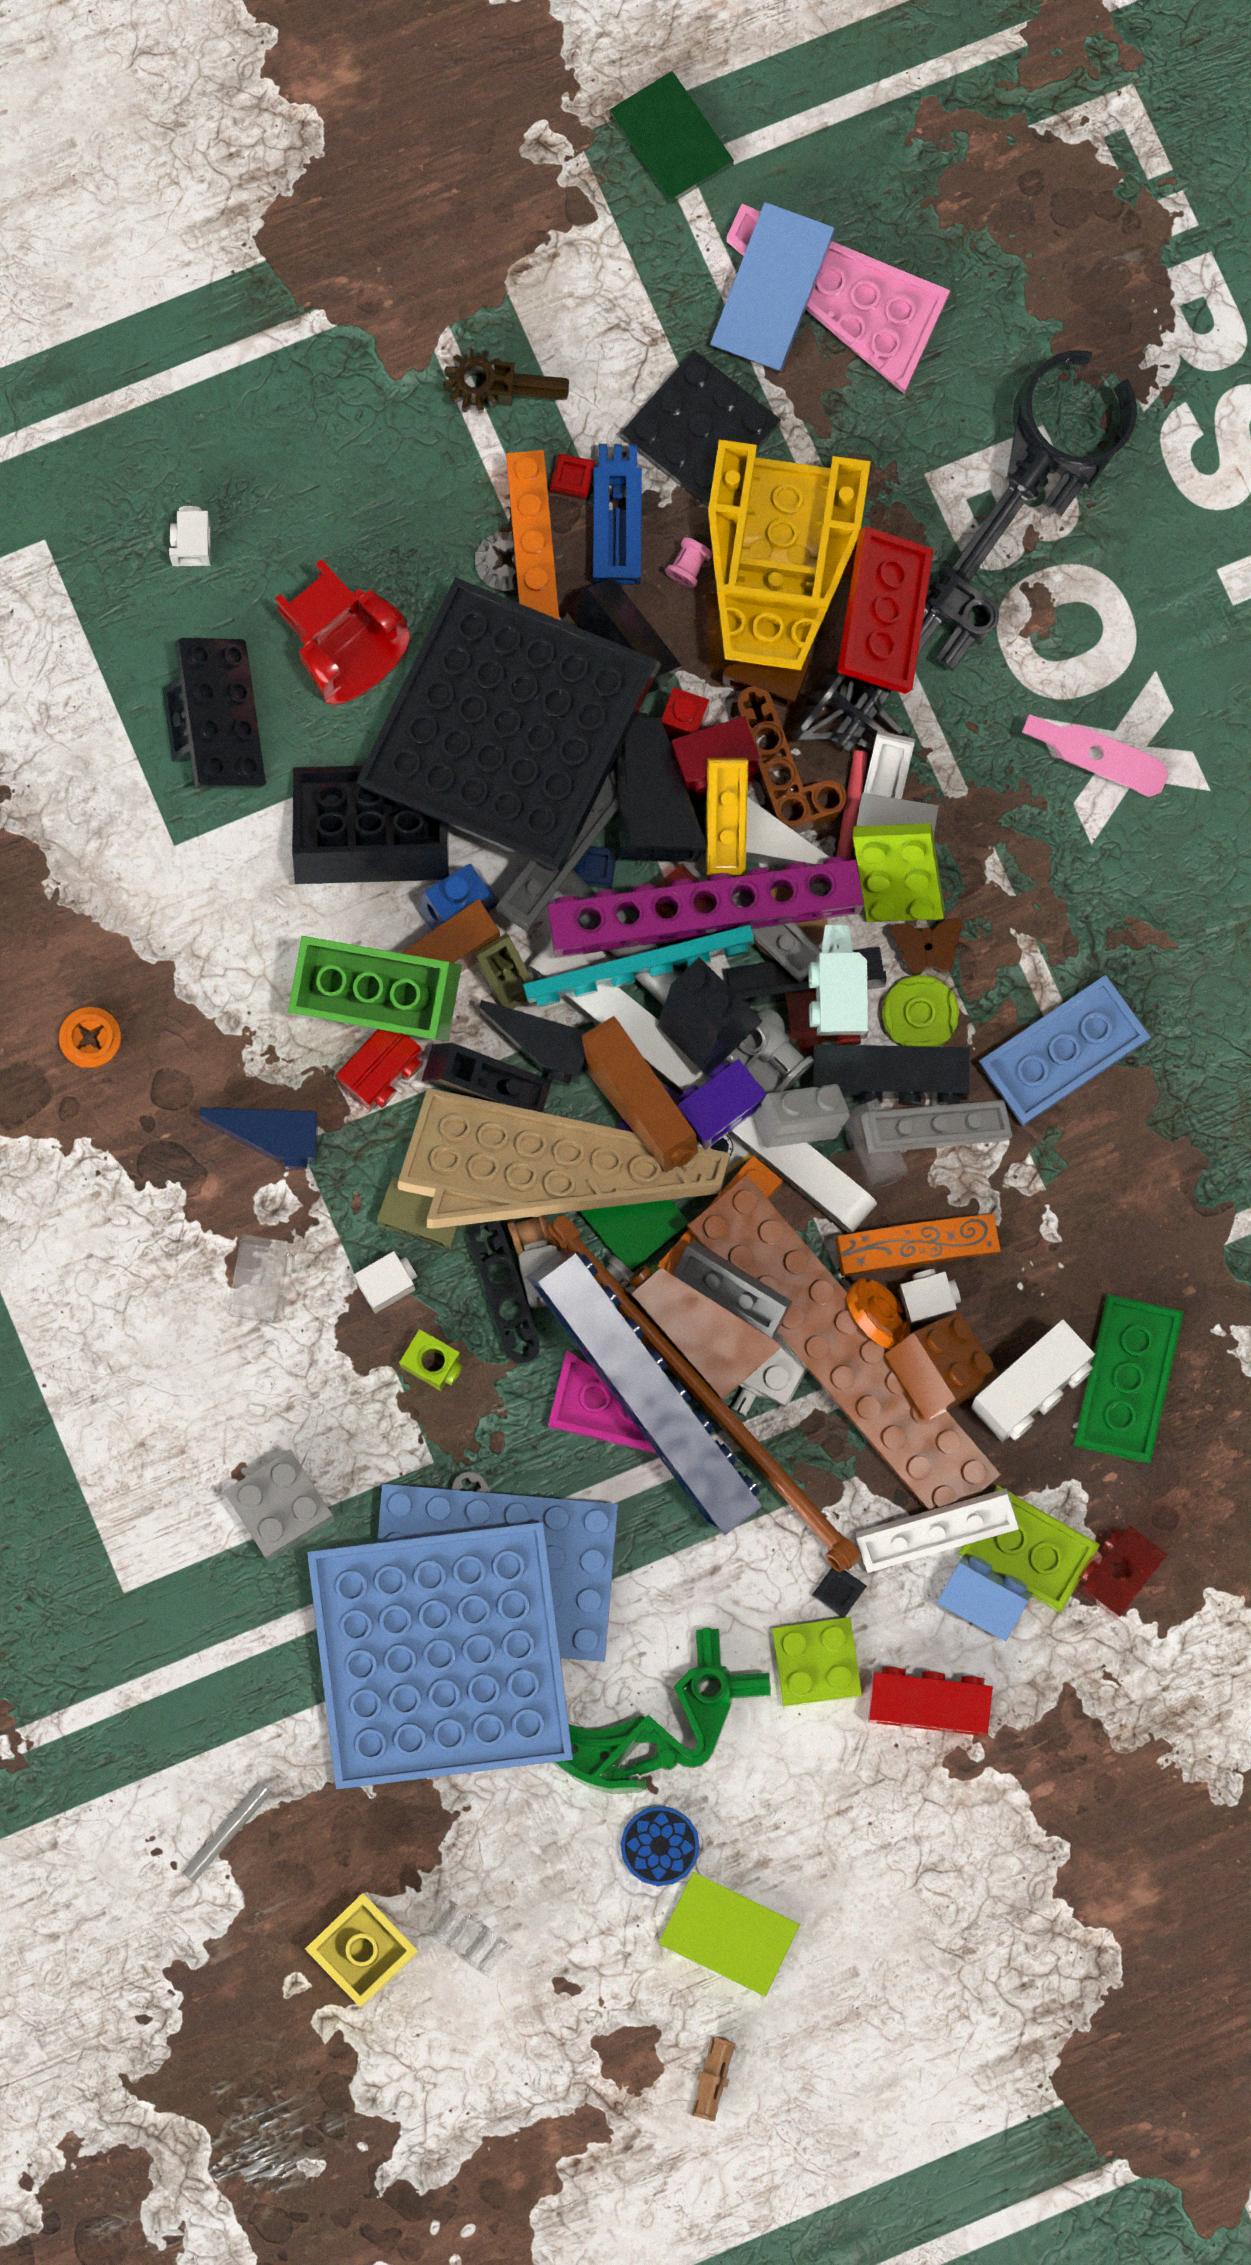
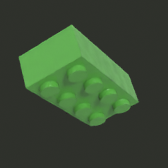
(374, 988)

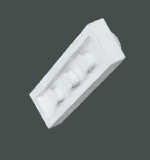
(937, 1530)

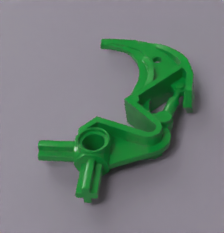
(704, 1714)

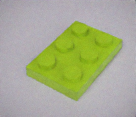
(898, 872)

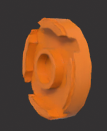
(877, 1312)

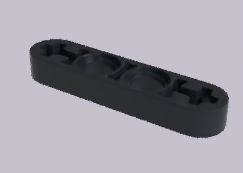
(502, 1292)

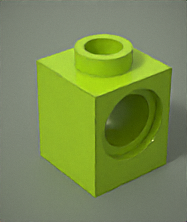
(422, 1346)

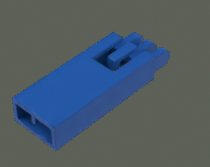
(617, 531)

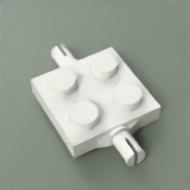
(773, 1380)

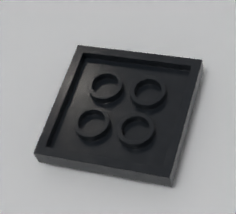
(689, 417)

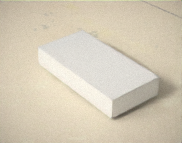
(889, 765)

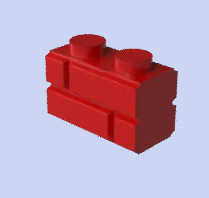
(379, 1067)

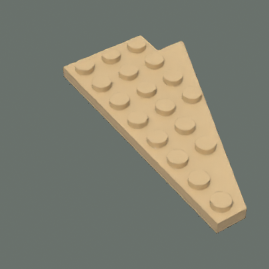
(519, 1163)

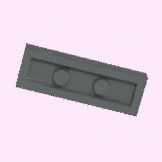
(732, 1288)

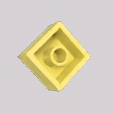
(362, 1951)

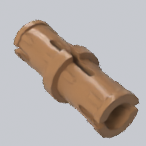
(713, 2079)

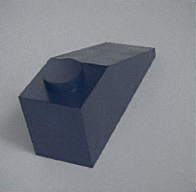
(277, 1134)

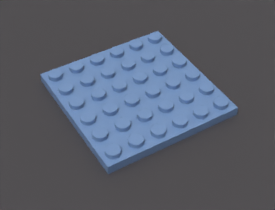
(440, 1655)

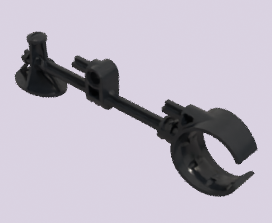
(953, 594)

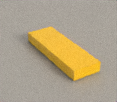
(726, 816)

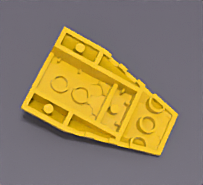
(780, 549)

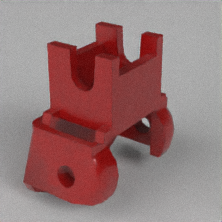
(344, 641)

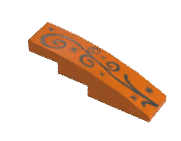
(917, 1244)

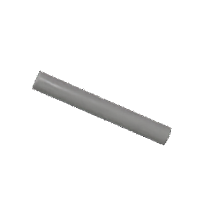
(227, 1832)

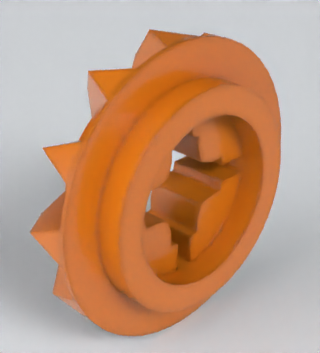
(90, 1019)

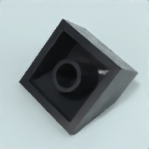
(705, 1017)

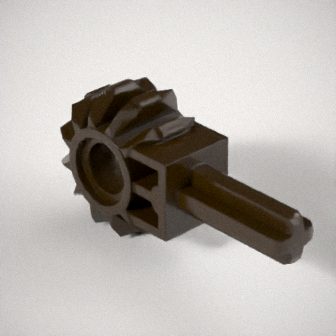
(499, 384)

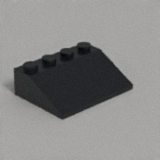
(358, 835)

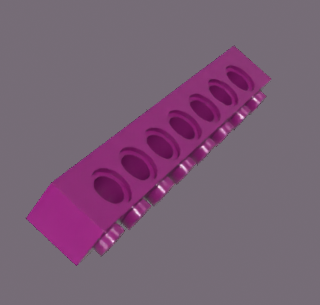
(688, 923)

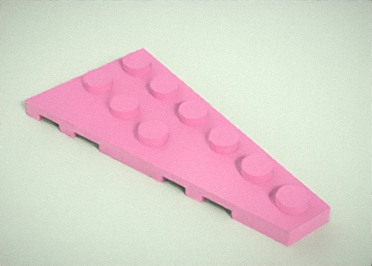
(867, 305)

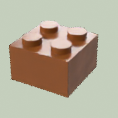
(942, 1365)

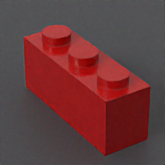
(930, 1702)

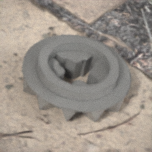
(486, 561)

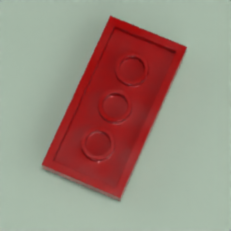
(885, 610)

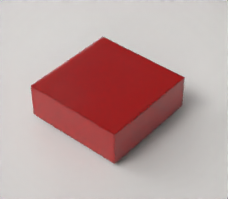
(572, 476)

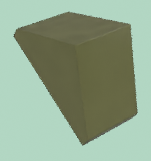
(503, 971)

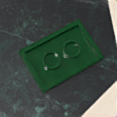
(671, 137)

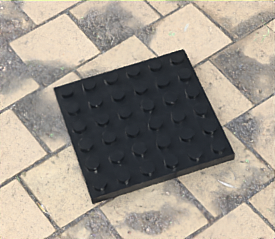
(508, 724)

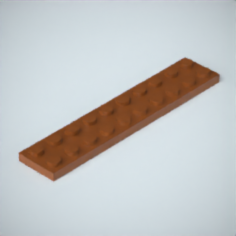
(928, 1456)

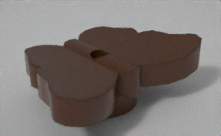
(942, 939)

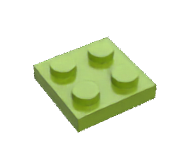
(816, 1662)

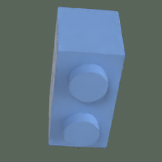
(985, 1596)

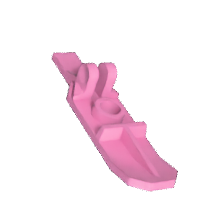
(1117, 761)

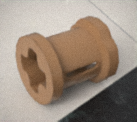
(528, 1232)

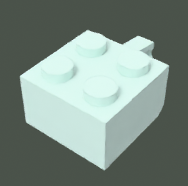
(839, 986)

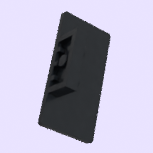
(214, 714)

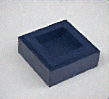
(598, 867)

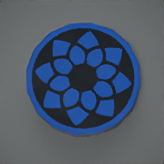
(660, 1846)

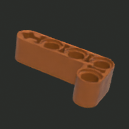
(781, 760)

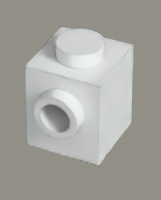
(929, 1297)

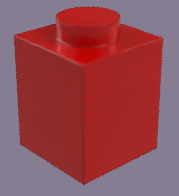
(684, 713)

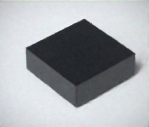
(839, 1591)

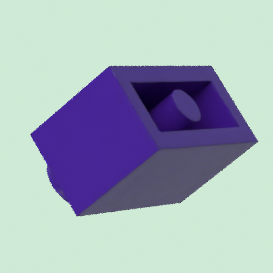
(721, 1102)

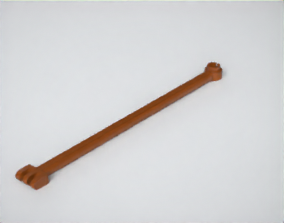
(841, 1551)

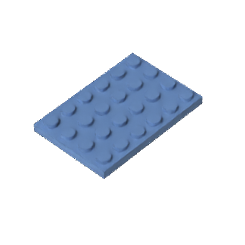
(577, 1540)

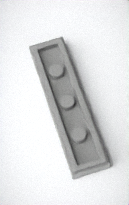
(936, 1126)

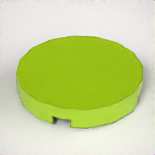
(920, 1012)

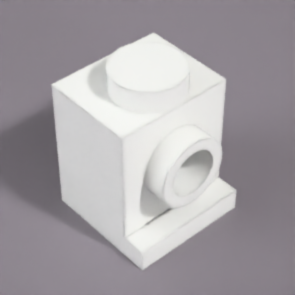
(191, 537)

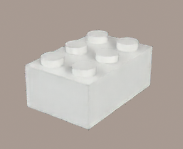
(1034, 1382)

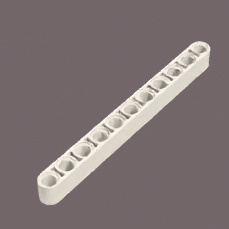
(795, 1163)

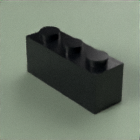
(612, 615)

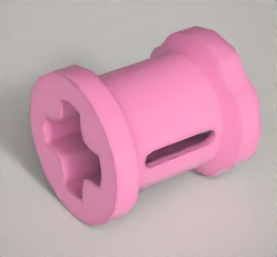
(688, 562)

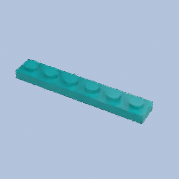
(623, 970)

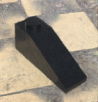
(545, 1043)
(484, 1078)

